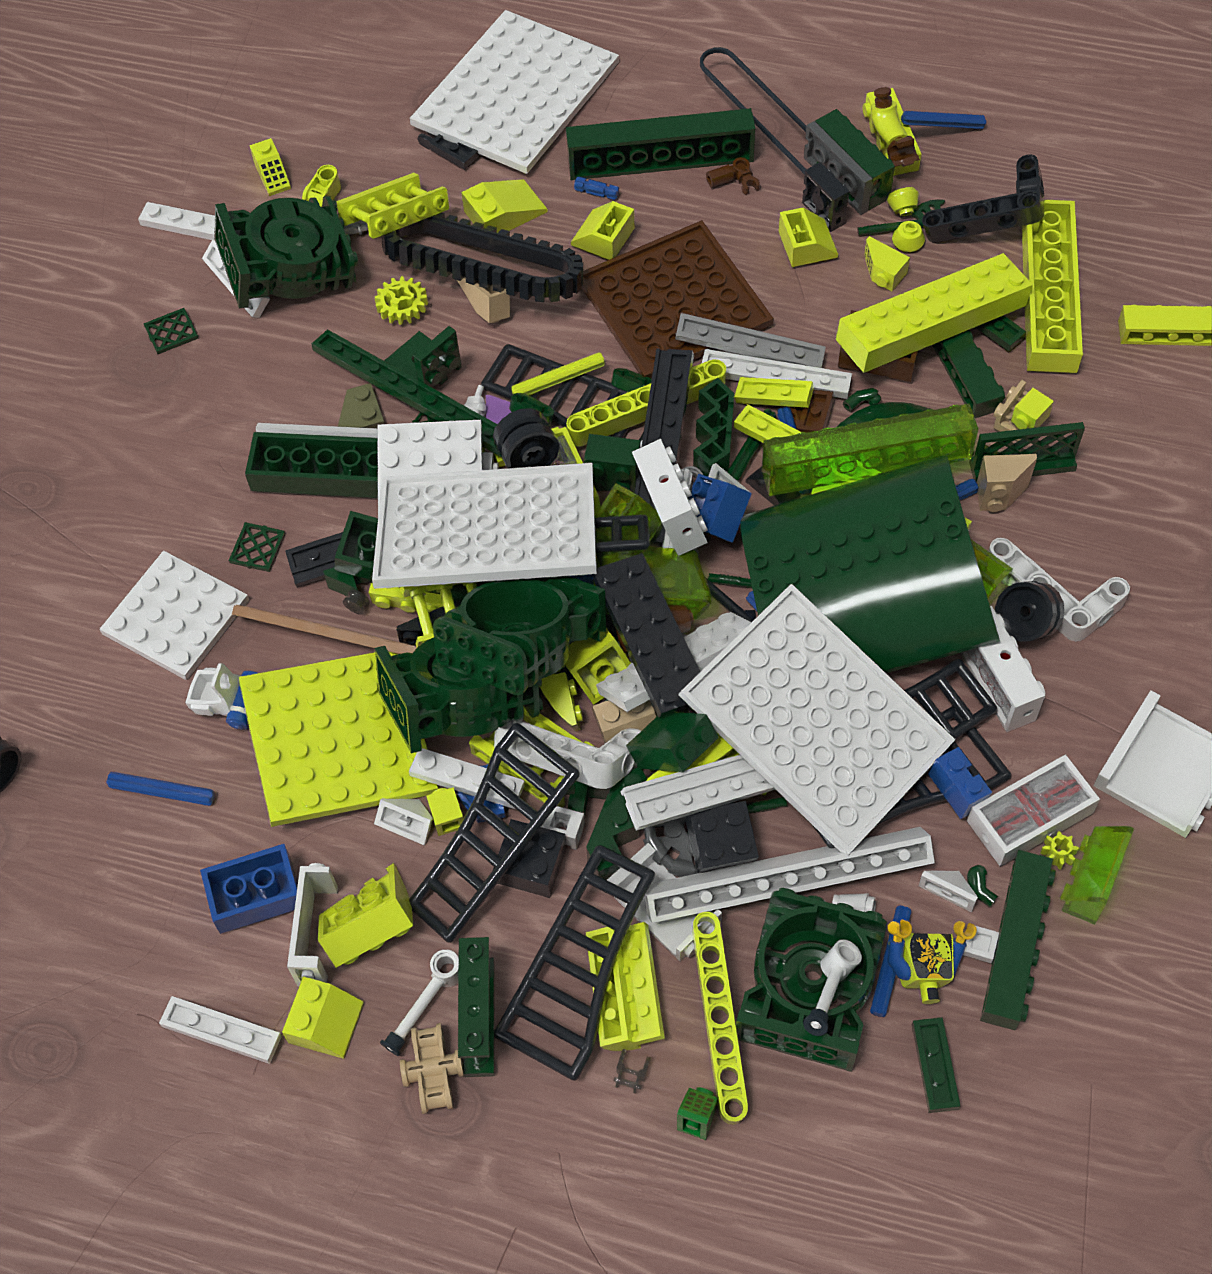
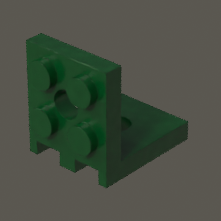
(432, 358)

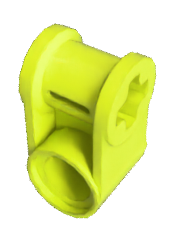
(324, 183)

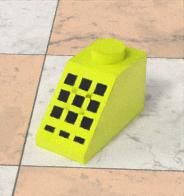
(270, 167)
(885, 264)

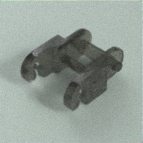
(641, 1075)

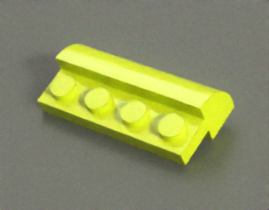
(631, 997)

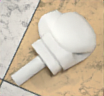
(477, 402)

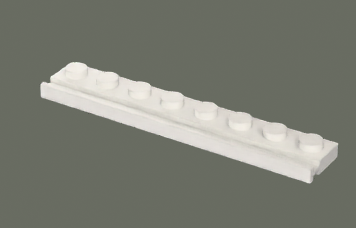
(693, 791)

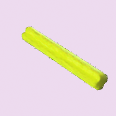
(559, 374)

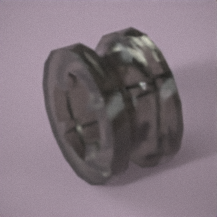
(356, 601)

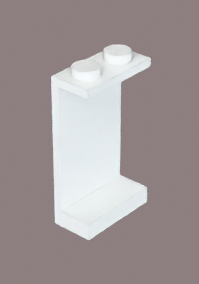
(312, 880)
(672, 933)

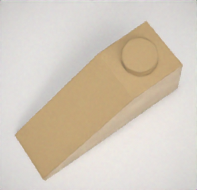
(487, 303)

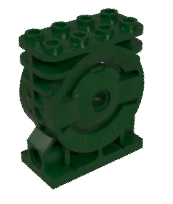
(285, 259)
(519, 629)
(436, 700)
(799, 920)

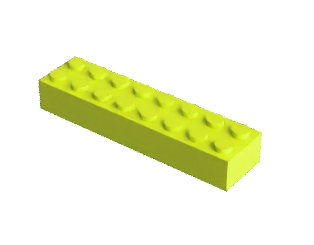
(1054, 301)
(933, 312)

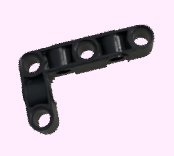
(995, 213)

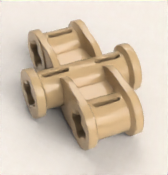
(431, 1068)

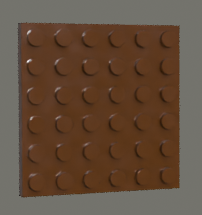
(673, 275)

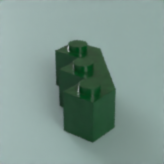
(714, 427)
(614, 823)

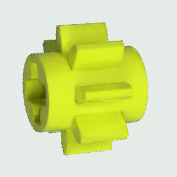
(1059, 842)

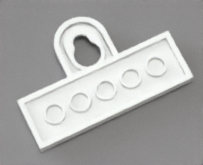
(705, 643)

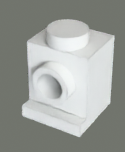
(567, 818)

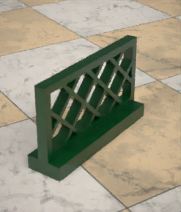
(1050, 459)

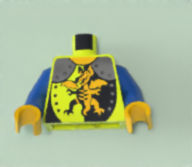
(926, 959)

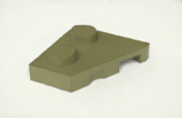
(360, 408)

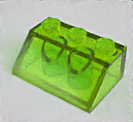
(1095, 871)

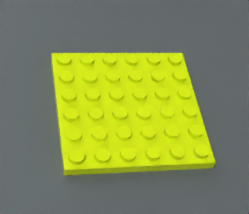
(326, 740)

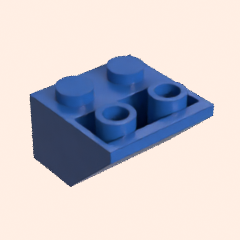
(720, 505)

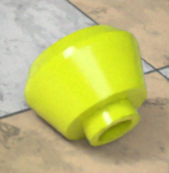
(903, 201)
(908, 237)

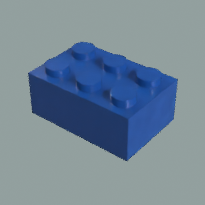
(250, 888)

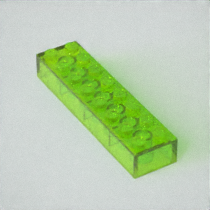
(867, 448)

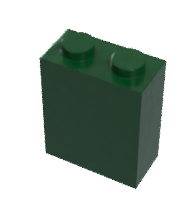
(672, 742)

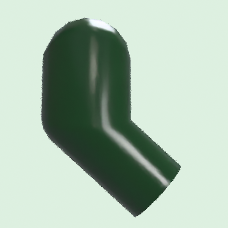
(860, 396)
(977, 880)

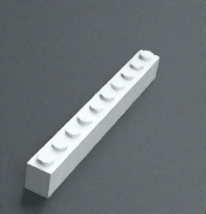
(793, 871)

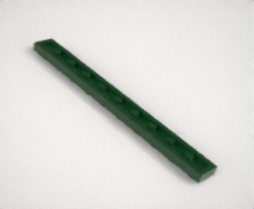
(400, 384)

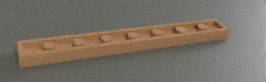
(321, 629)

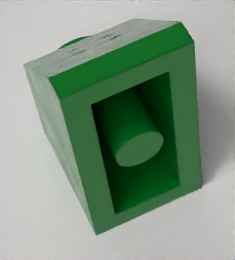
(697, 1112)

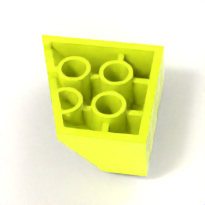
(367, 919)

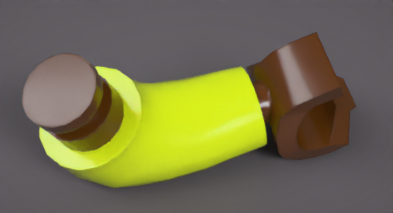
(887, 124)

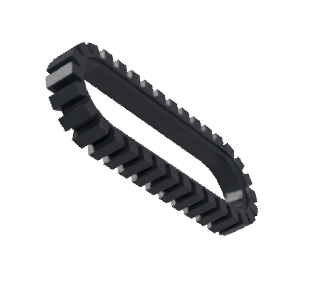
(487, 273)

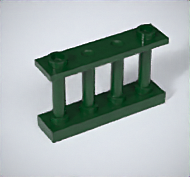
(476, 1007)

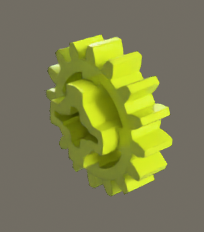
(401, 300)

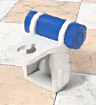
(218, 693)

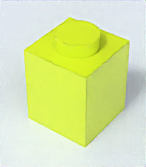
(1032, 410)
(445, 810)

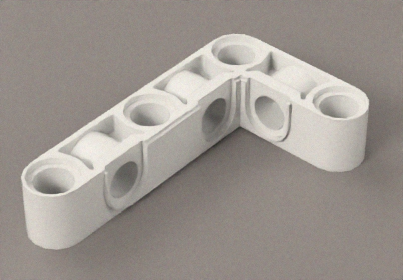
(1089, 612)
(597, 766)

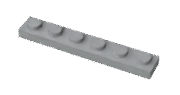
(748, 341)

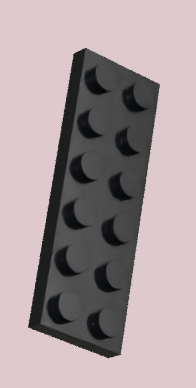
(648, 631)

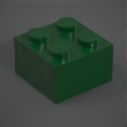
(612, 461)

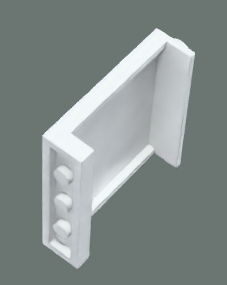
(1162, 768)

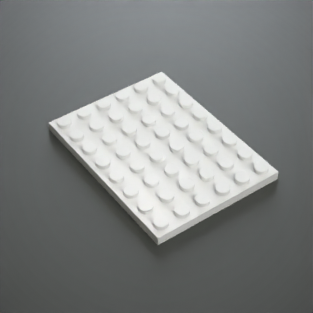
(515, 91)
(485, 526)
(817, 719)

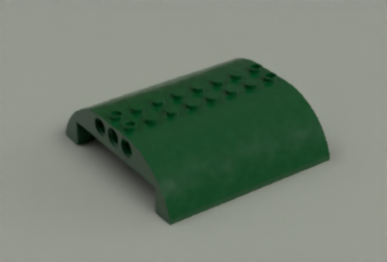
(880, 562)

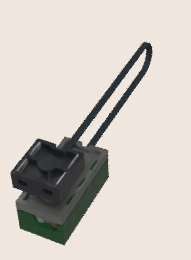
(842, 159)

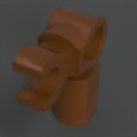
(739, 170)

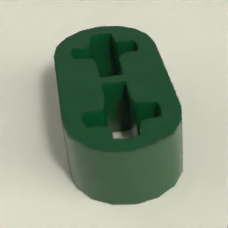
(628, 380)
(524, 401)

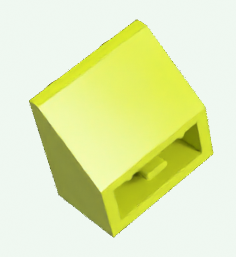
(605, 230)
(805, 237)

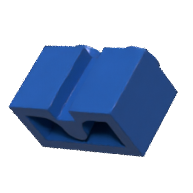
(957, 784)

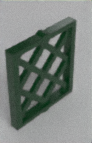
(162, 320)
(240, 541)

